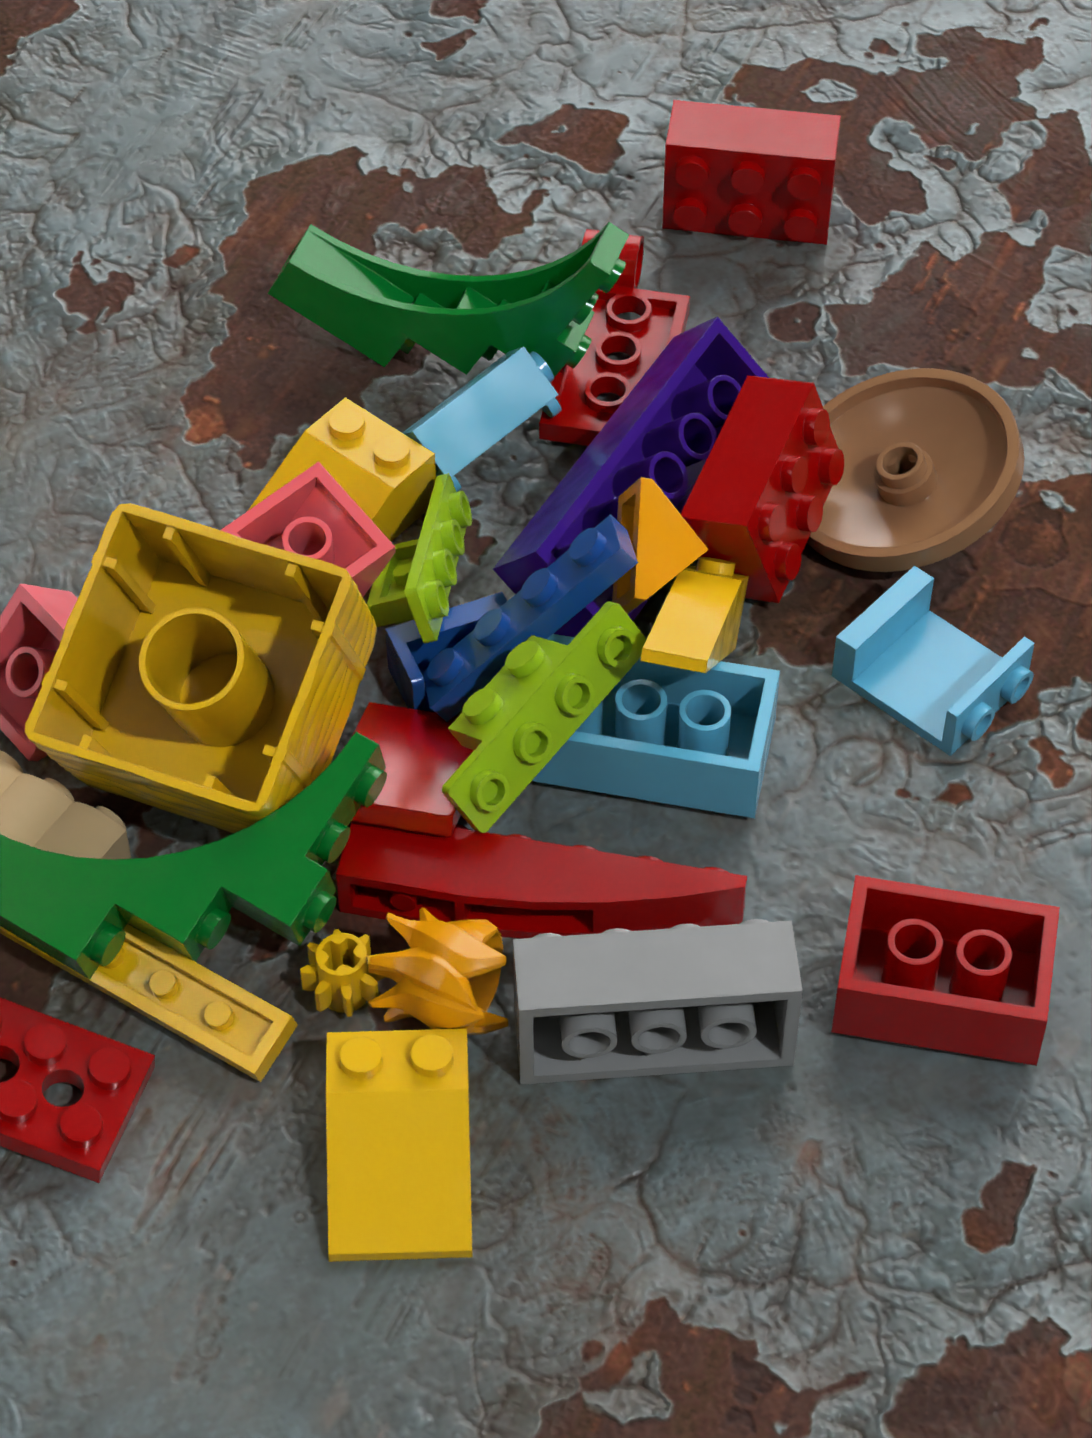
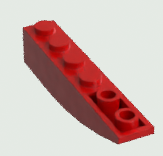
(527, 884)

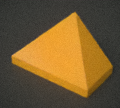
(659, 539)

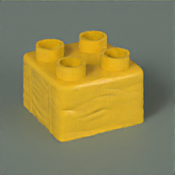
(202, 670)

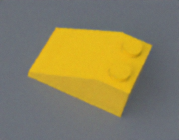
(370, 460)
(398, 1145)

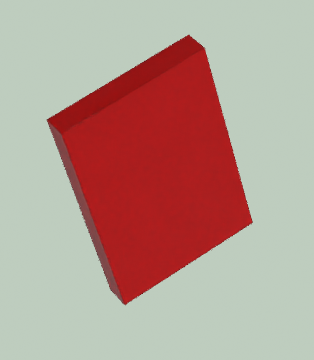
(418, 762)

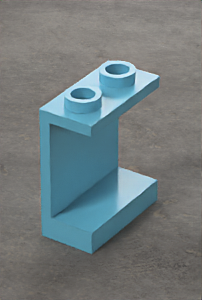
(926, 667)

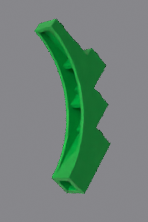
(456, 317)
(183, 898)

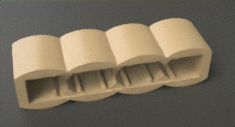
(49, 819)

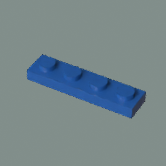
(539, 609)

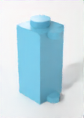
(486, 410)

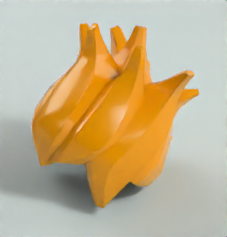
(444, 975)

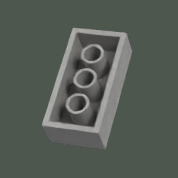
(656, 1001)

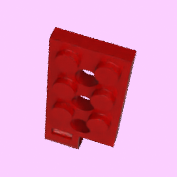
(643, 339)
(52, 1052)

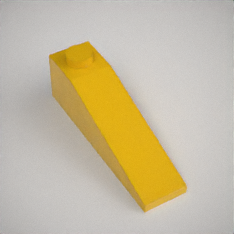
(698, 617)

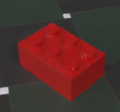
(750, 171)
(766, 483)
(946, 970)

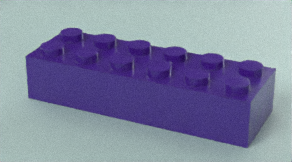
(655, 434)

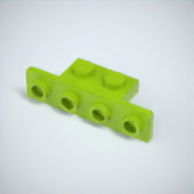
(424, 569)
(534, 710)

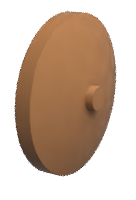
(923, 471)

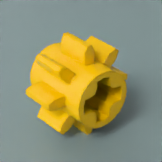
(340, 973)

